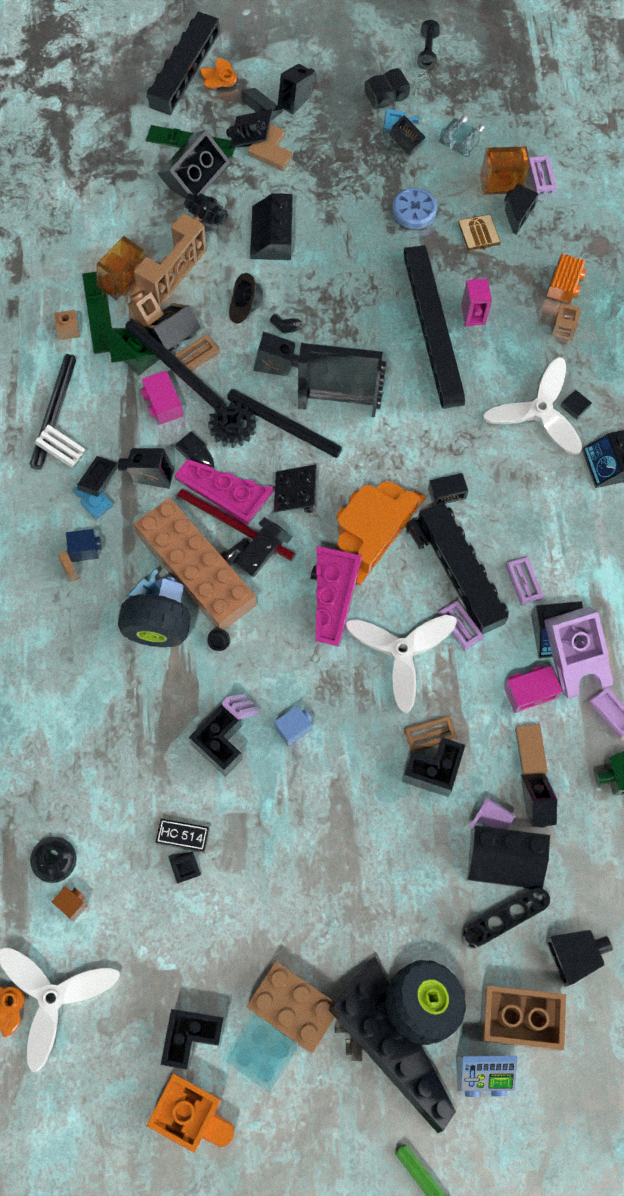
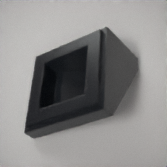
(184, 866)

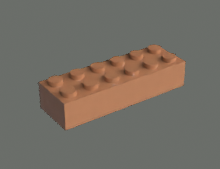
(195, 564)

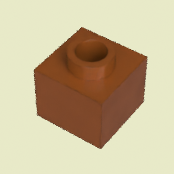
(70, 902)

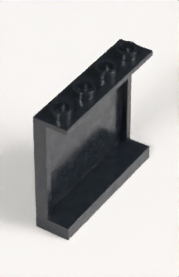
(340, 375)

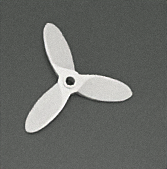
(552, 422)
(417, 642)
(33, 981)

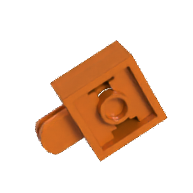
(189, 1116)

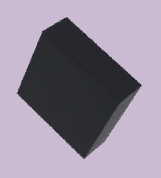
(576, 404)

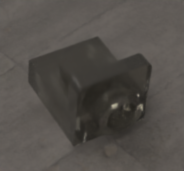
(352, 1048)

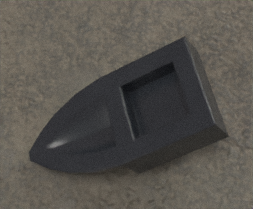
(195, 449)

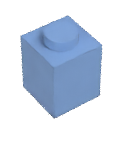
(169, 588)
(293, 725)

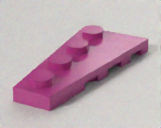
(232, 494)
(335, 587)

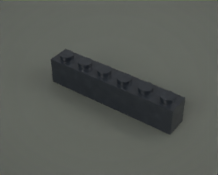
(183, 63)
(462, 568)

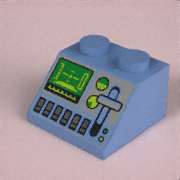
(486, 1074)

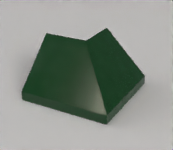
(128, 349)

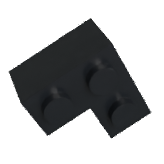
(212, 740)
(435, 774)
(184, 1030)

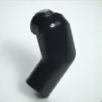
(287, 325)
(235, 552)

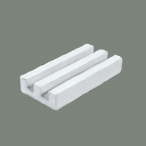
(65, 440)

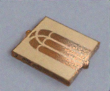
(479, 232)

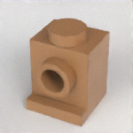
(145, 308)
(566, 321)

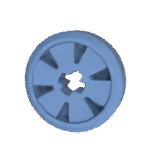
(418, 199)

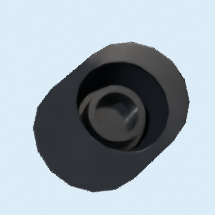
(245, 298)

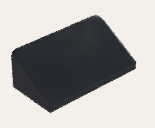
(259, 102)

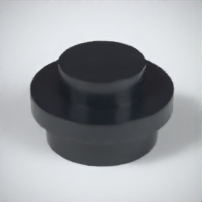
(218, 639)

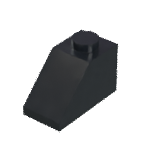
(519, 206)
(539, 800)

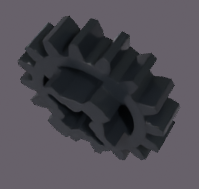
(205, 208)
(231, 425)

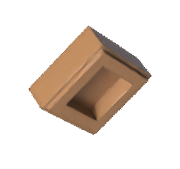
(68, 566)

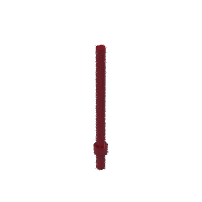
(230, 521)

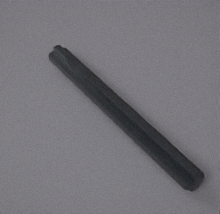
(174, 363)
(54, 407)
(285, 423)

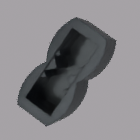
(387, 88)

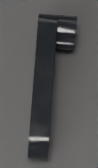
(506, 919)

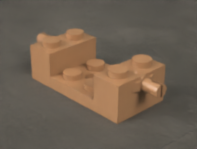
(164, 278)

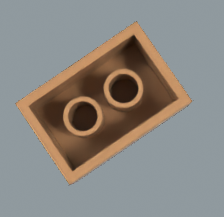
(292, 1007)
(523, 1018)

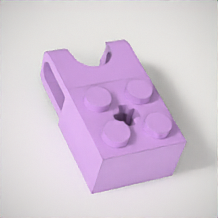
(582, 656)

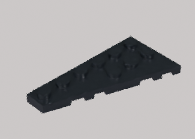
(365, 1017)

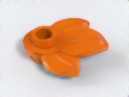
(220, 75)
(9, 1013)

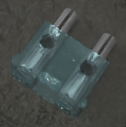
(461, 136)

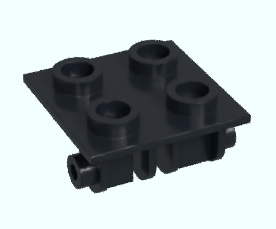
(250, 128)
(295, 489)

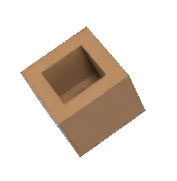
(67, 324)

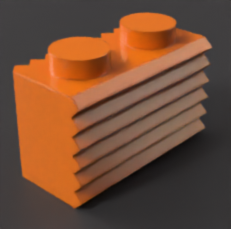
(566, 278)

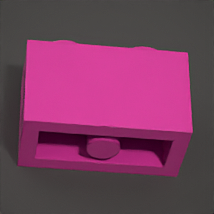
(476, 302)
(162, 398)
(532, 688)

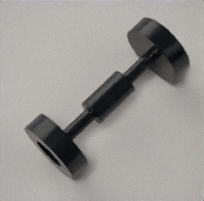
(427, 59)

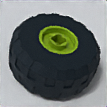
(154, 620)
(425, 1002)

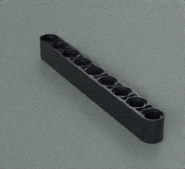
(434, 327)

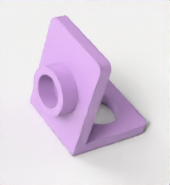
(493, 815)

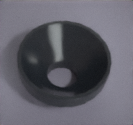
(61, 868)

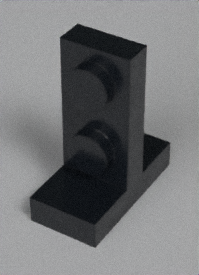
(262, 546)

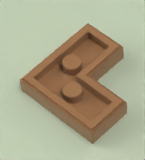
(269, 151)

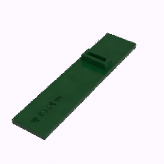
(177, 139)
(97, 312)

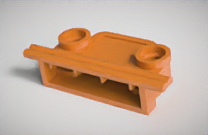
(374, 522)

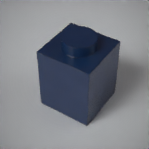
(83, 545)

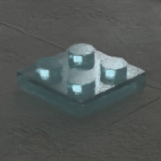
(262, 1053)

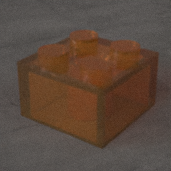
(504, 169)
(117, 268)

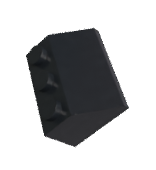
(194, 165)
(272, 228)
(508, 857)

